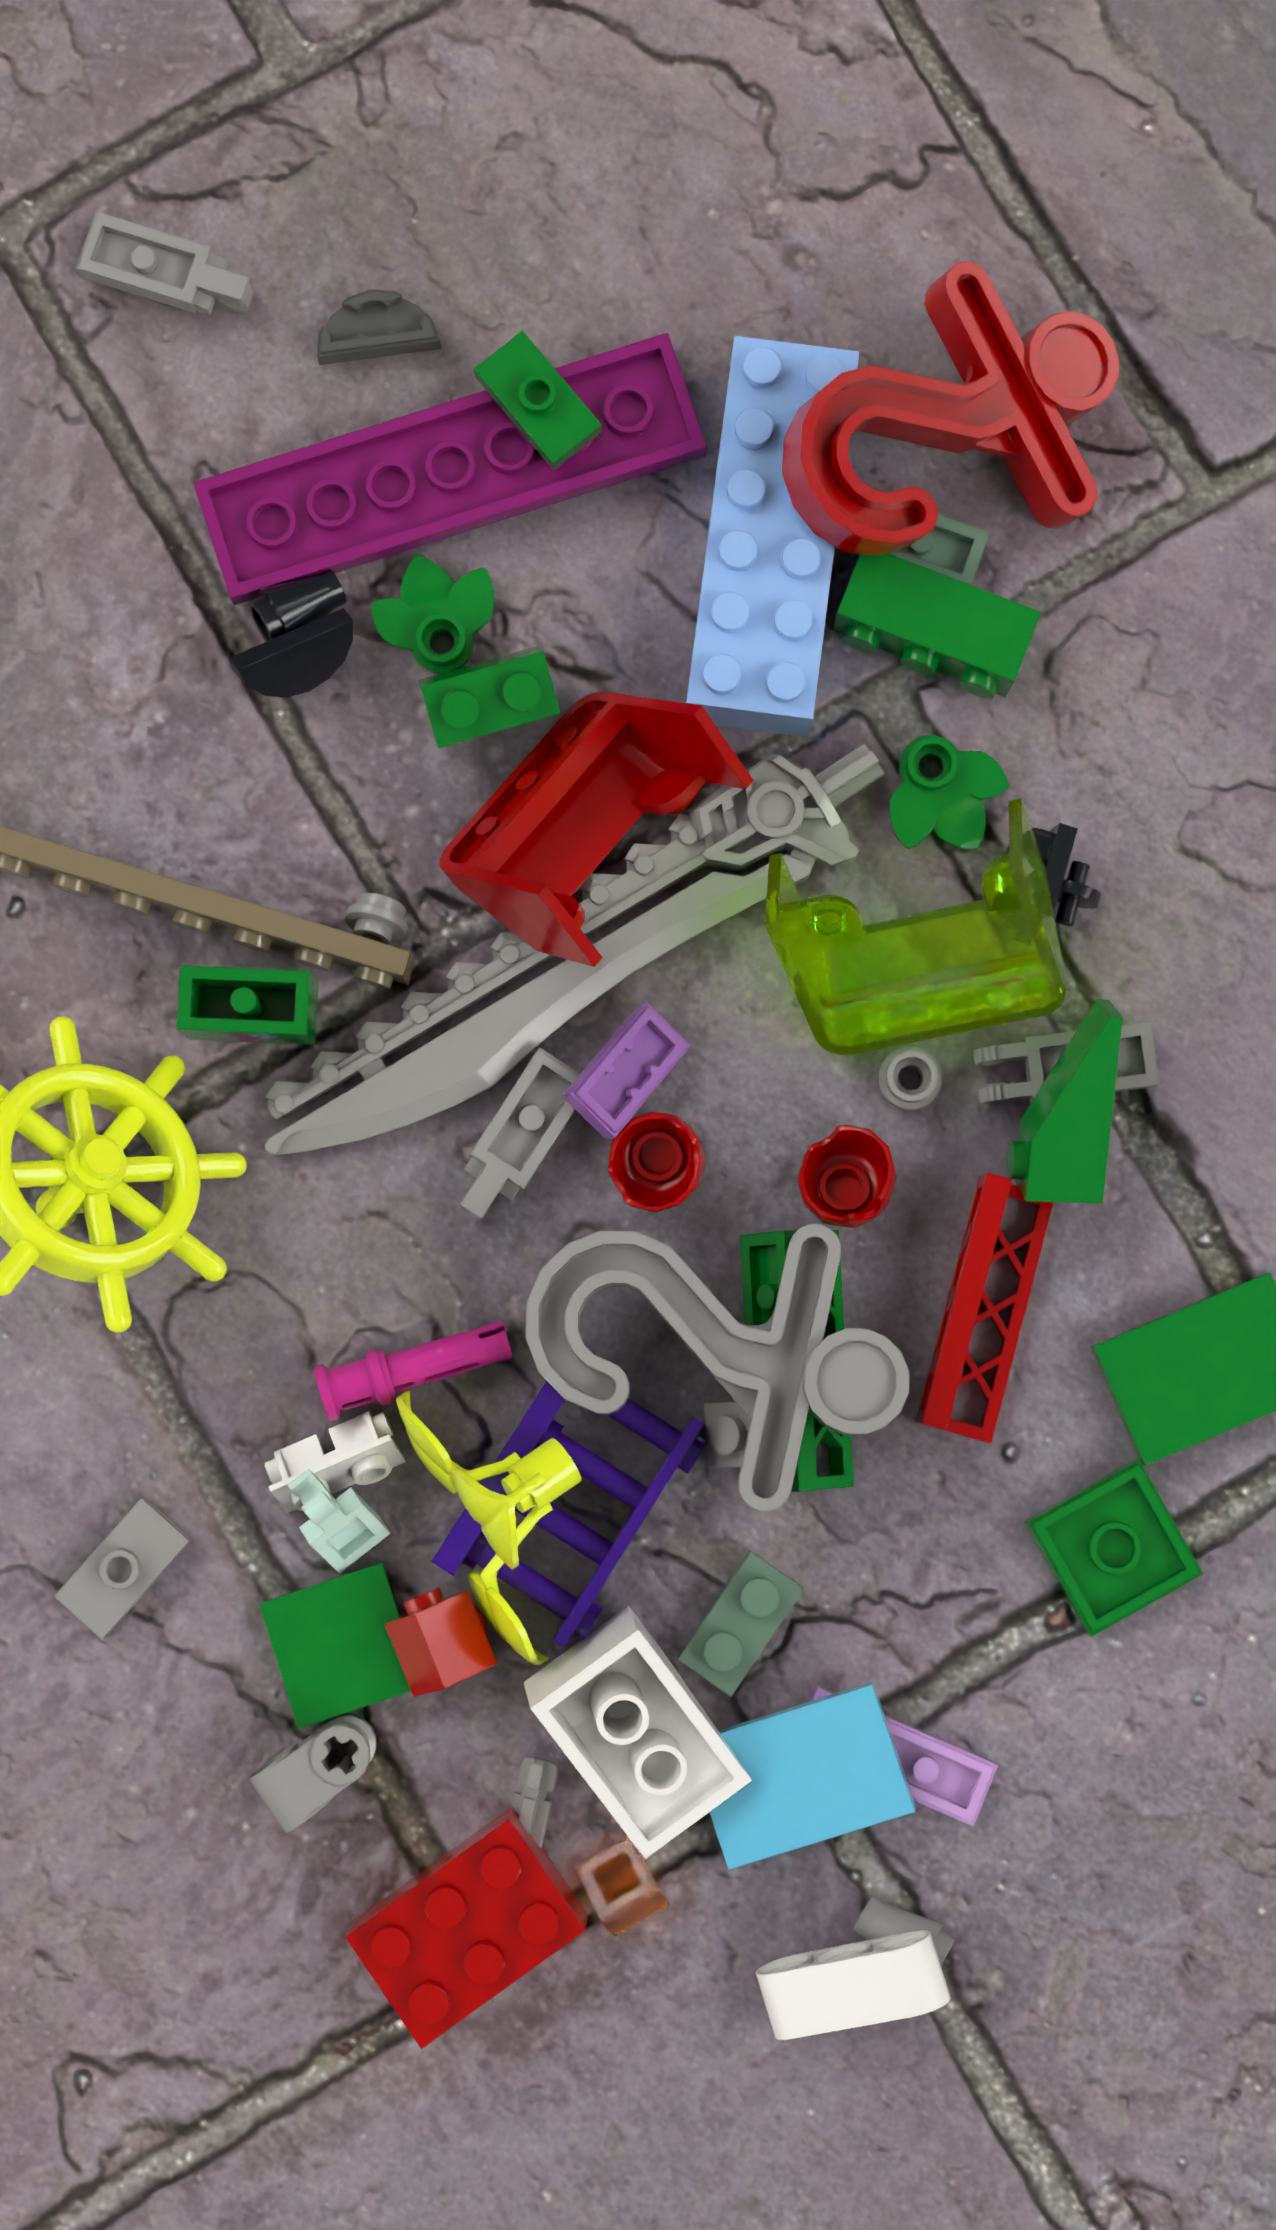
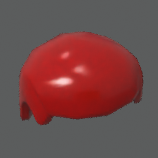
(656, 1161)
(847, 1177)

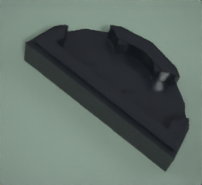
(298, 658)

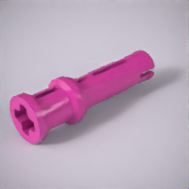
(382, 1376)

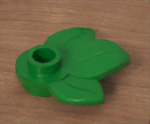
(435, 607)
(948, 803)

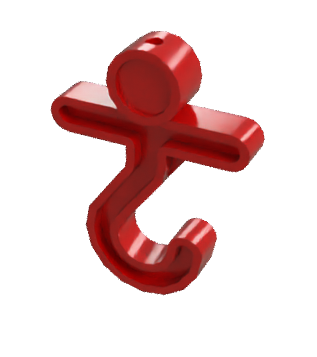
(1011, 405)

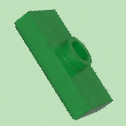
(538, 400)

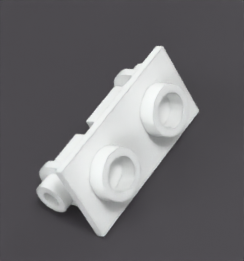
(361, 1457)

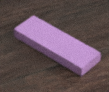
(939, 1771)

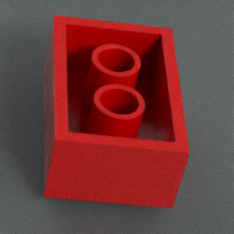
(467, 1927)

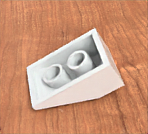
(635, 1732)

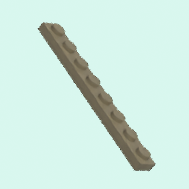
(200, 908)

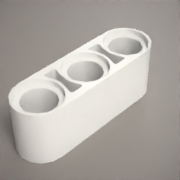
(853, 1985)

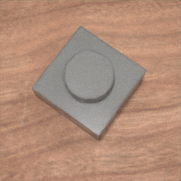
(726, 1434)

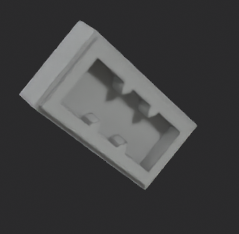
(123, 1568)

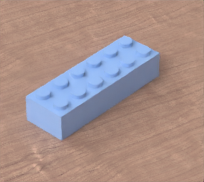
(763, 563)

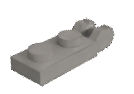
(1040, 1053)

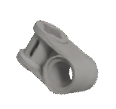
(309, 1775)

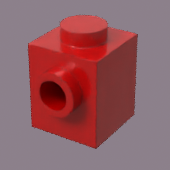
(440, 1641)

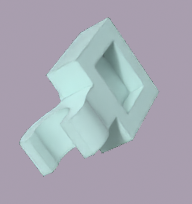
(337, 1527)

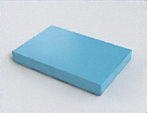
(812, 1776)

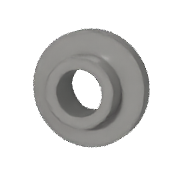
(377, 918)
(924, 1064)

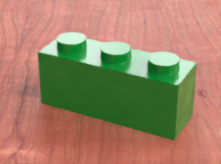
(935, 623)

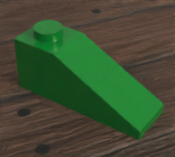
(1070, 1118)

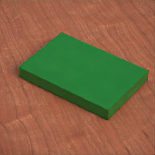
(1195, 1369)

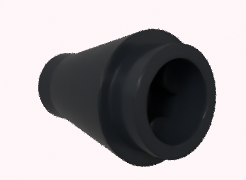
(295, 603)

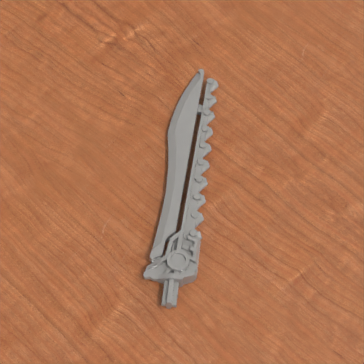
(724, 831)

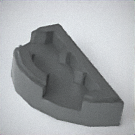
(375, 326)

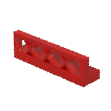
(963, 1306)

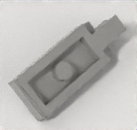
(161, 267)
(519, 1133)

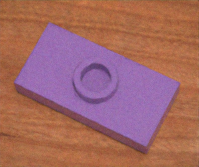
(626, 1071)

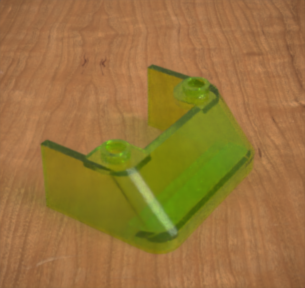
(924, 970)

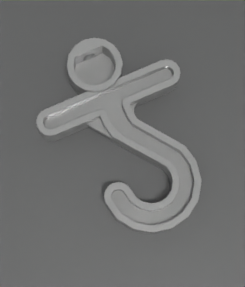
(771, 1370)

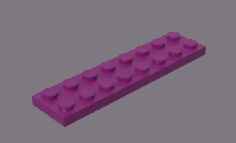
(441, 473)

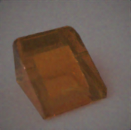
(622, 1887)

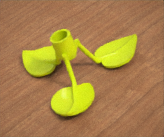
(530, 1484)

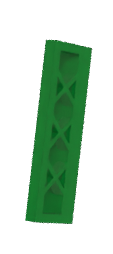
(761, 1274)

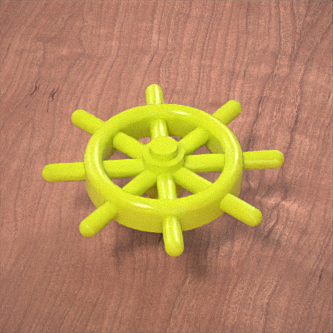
(94, 1172)

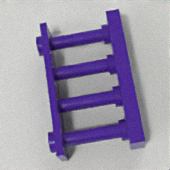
(469, 1546)

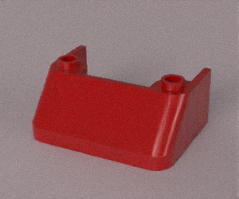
(575, 803)

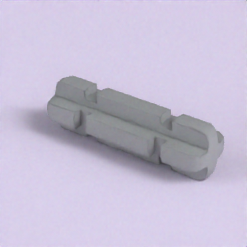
(531, 1805)

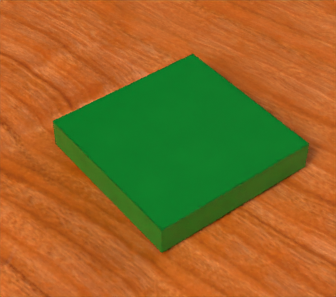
(1113, 1547)
(336, 1644)

